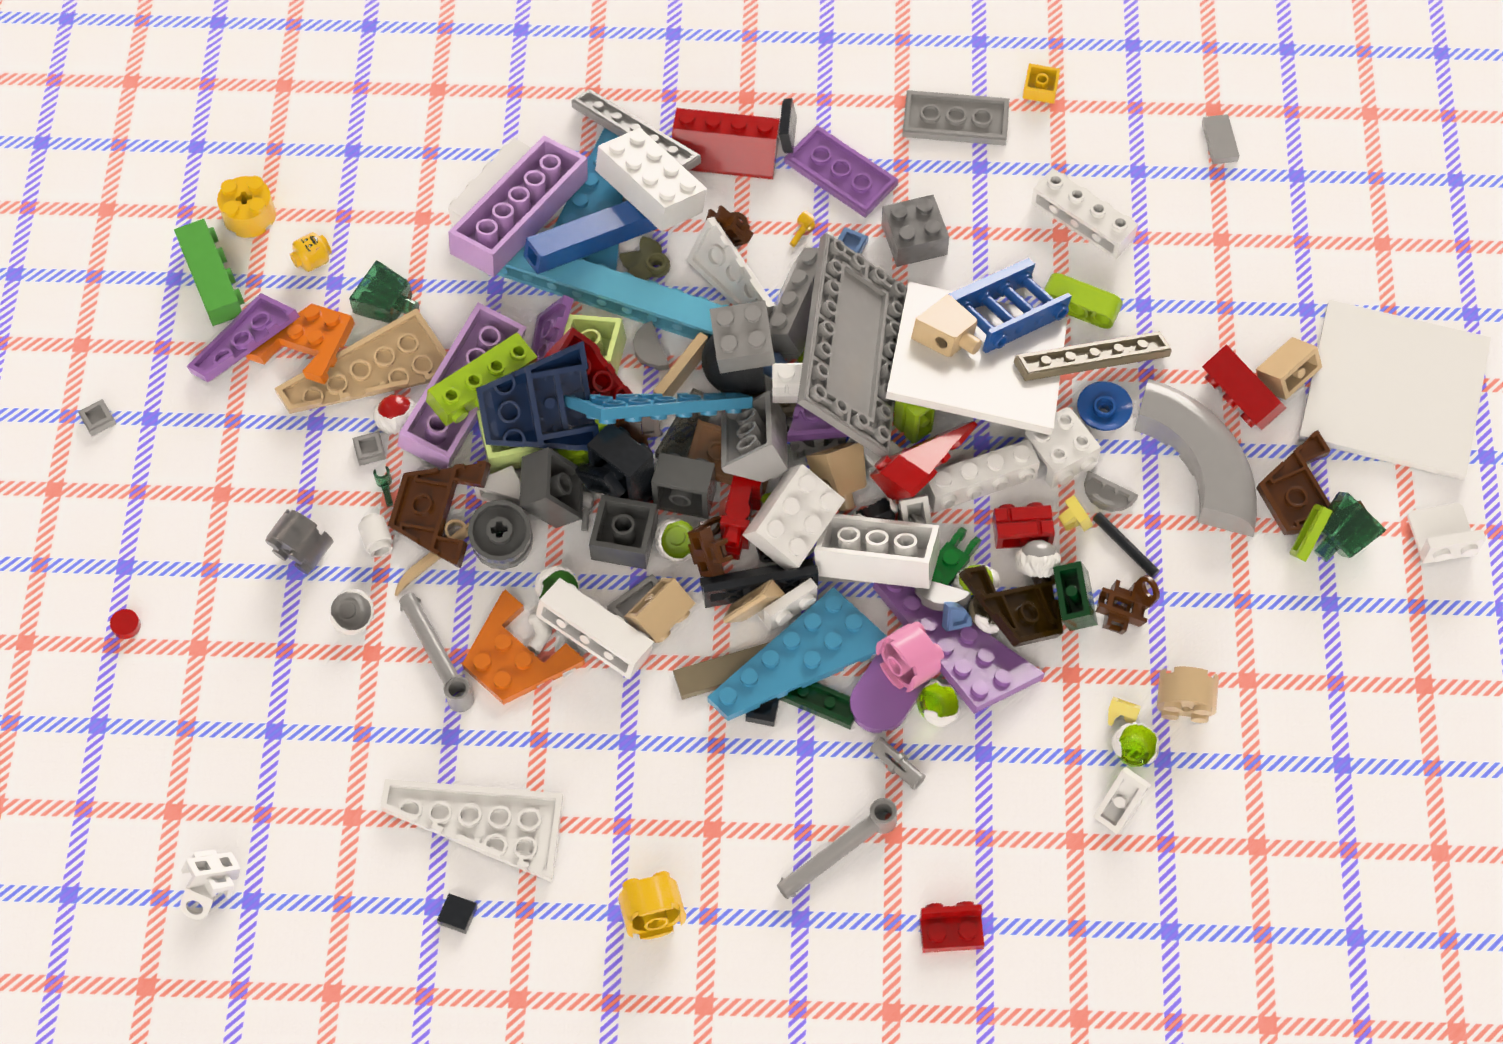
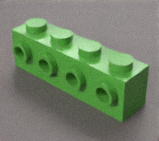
(208, 271)

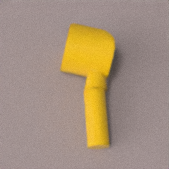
(807, 224)

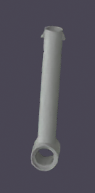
(452, 681)
(840, 848)

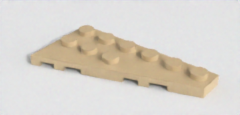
(385, 361)

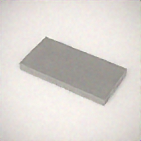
(956, 117)

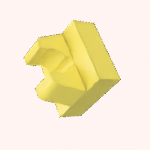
(1074, 515)
(1121, 707)

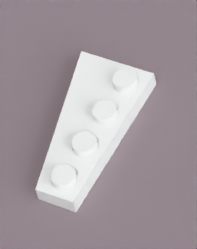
(724, 267)

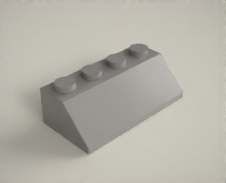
(792, 307)
(755, 440)

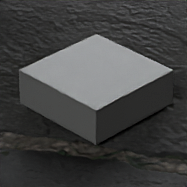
(97, 417)
(369, 448)

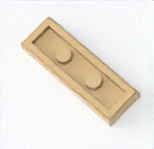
(682, 367)

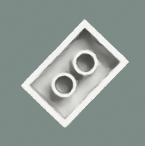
(793, 517)

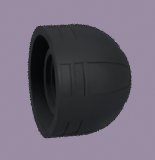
(743, 381)

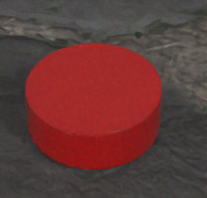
(125, 624)

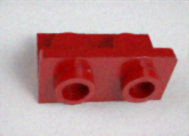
(951, 927)

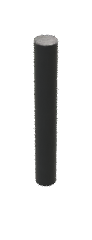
(1125, 544)

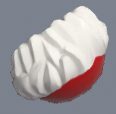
(393, 413)

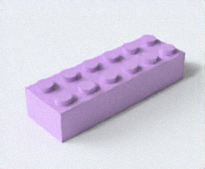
(518, 206)
(424, 431)

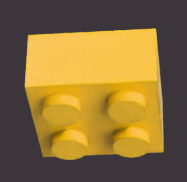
(1041, 83)

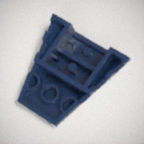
(530, 407)

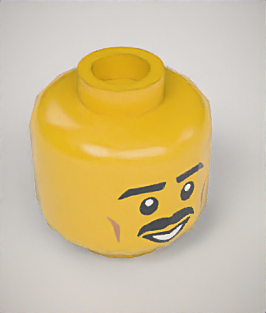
(310, 252)

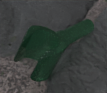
(384, 482)

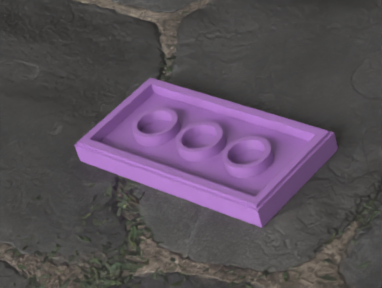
(841, 171)

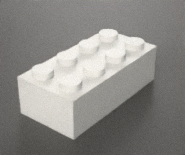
(650, 179)
(878, 551)

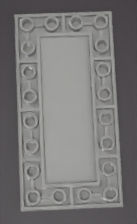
(851, 345)

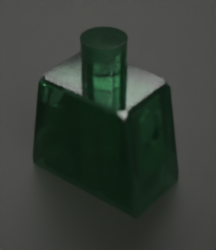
(382, 295)
(1347, 529)

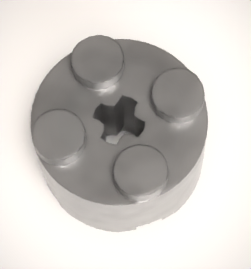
(298, 539)

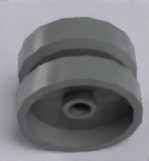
(497, 518)

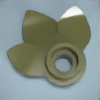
(642, 262)

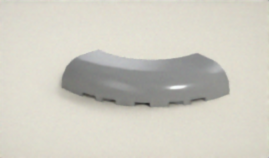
(1209, 453)

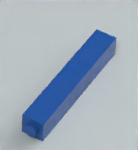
(585, 236)

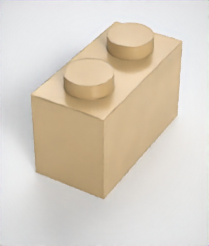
(1289, 367)
(660, 609)

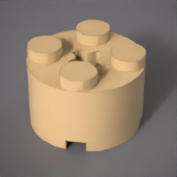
(1187, 693)

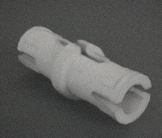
(884, 750)

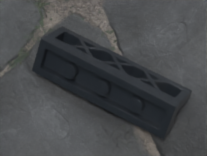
(732, 586)

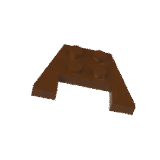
(1292, 488)
(425, 503)

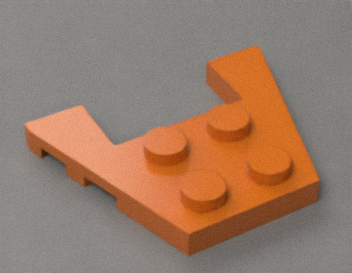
(316, 333)
(505, 664)

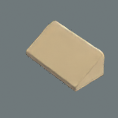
(753, 602)

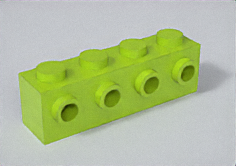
(457, 393)

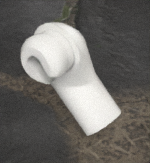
(542, 633)

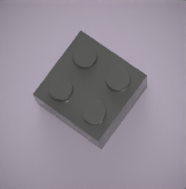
(684, 485)
(551, 488)
(623, 531)

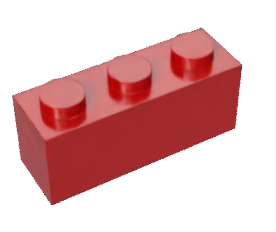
(1242, 388)

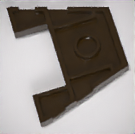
(1021, 613)

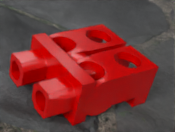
(742, 499)

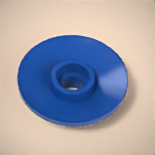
(1104, 396)

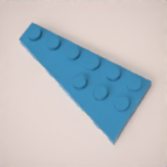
(807, 651)

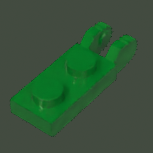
(952, 559)

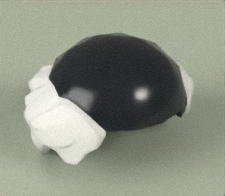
(882, 509)

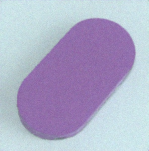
(878, 703)

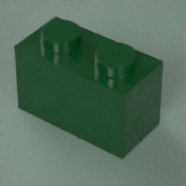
(1075, 596)

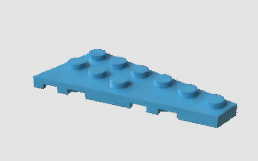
(593, 197)
(657, 406)

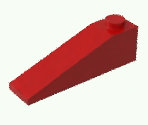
(600, 373)
(911, 469)

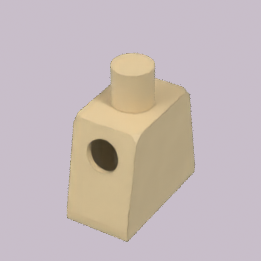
(947, 328)
(841, 469)

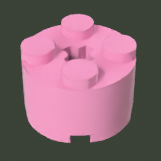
(909, 656)

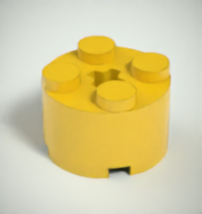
(246, 206)
(651, 905)

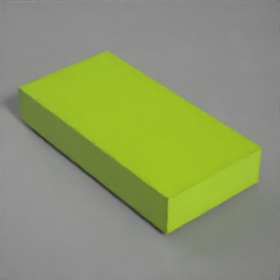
(1310, 532)

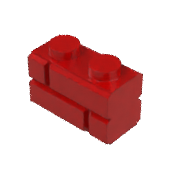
(1019, 525)

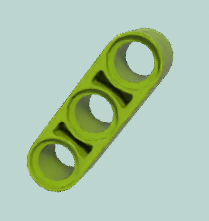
(1087, 301)

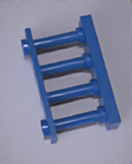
(1003, 284)

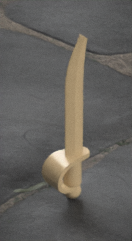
(430, 559)

